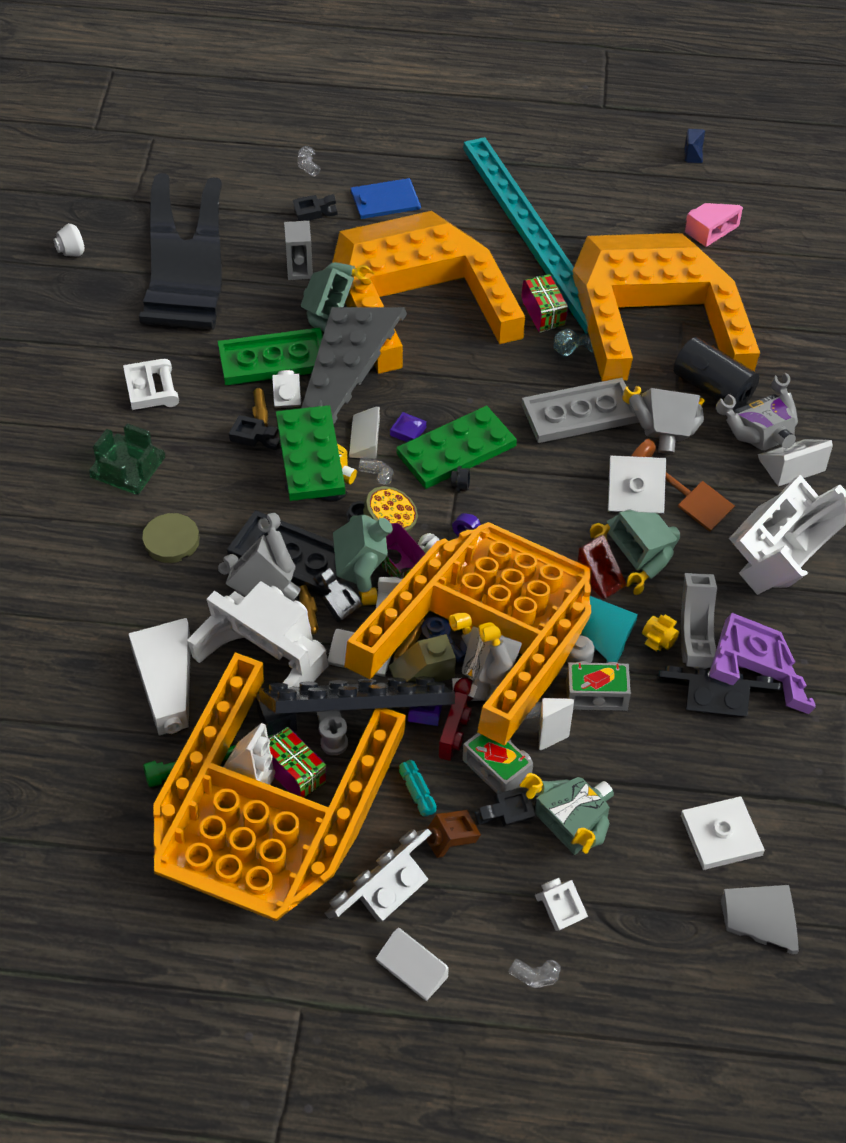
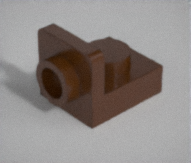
(451, 830)

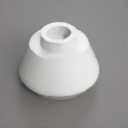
(69, 241)

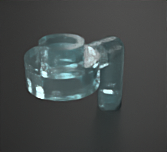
(567, 342)

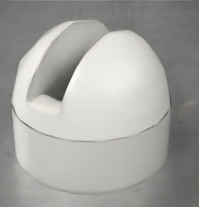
(427, 538)

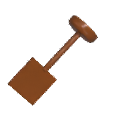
(702, 503)

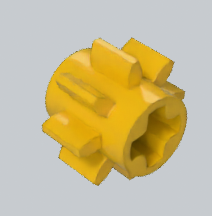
(660, 632)

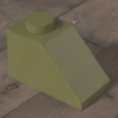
(428, 658)

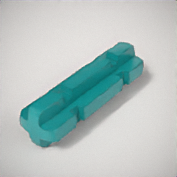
(417, 788)

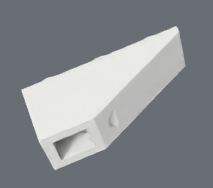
(253, 756)

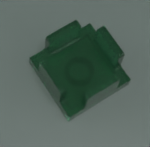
(126, 459)

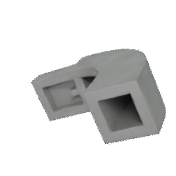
(698, 620)

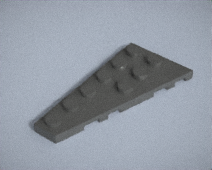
(349, 352)

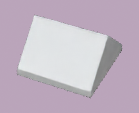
(803, 459)

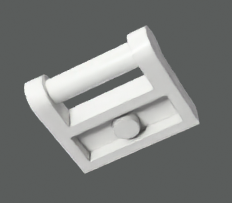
(142, 387)

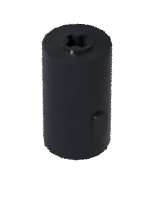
(715, 372)

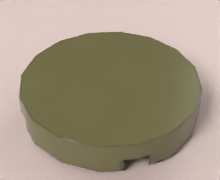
(170, 537)

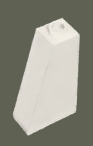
(164, 669)

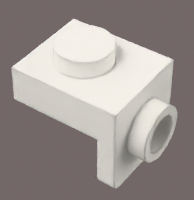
(286, 390)

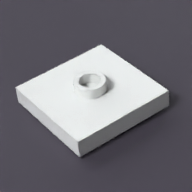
(636, 484)
(722, 833)

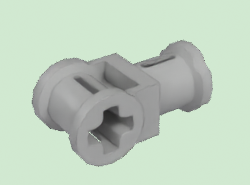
(333, 732)

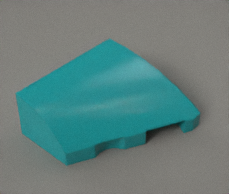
(608, 628)

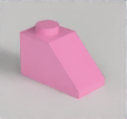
(712, 222)

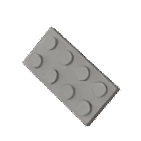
(578, 410)

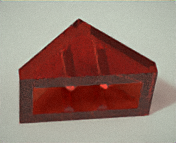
(604, 570)

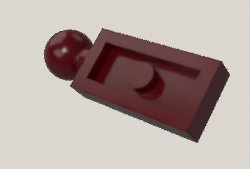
(458, 716)

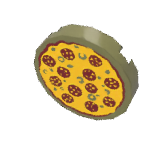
(391, 505)

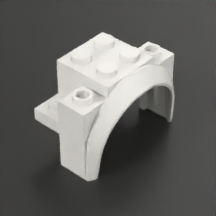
(787, 533)
(268, 622)

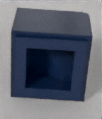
(694, 145)

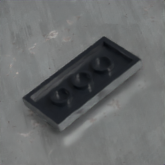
(307, 550)

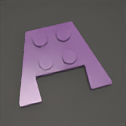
(760, 650)

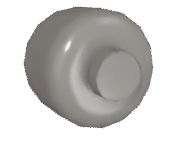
(582, 650)

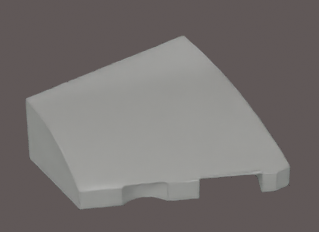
(762, 914)

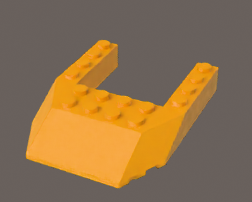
(422, 253)
(655, 272)
(497, 580)
(249, 837)

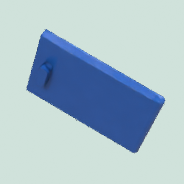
(385, 198)

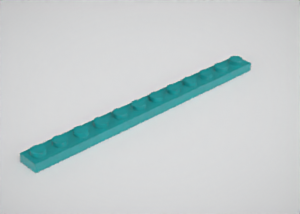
(526, 222)

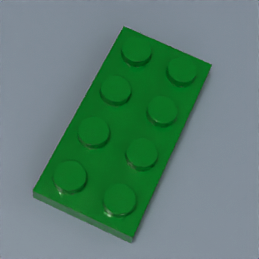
(265, 355)
(456, 444)
(310, 453)

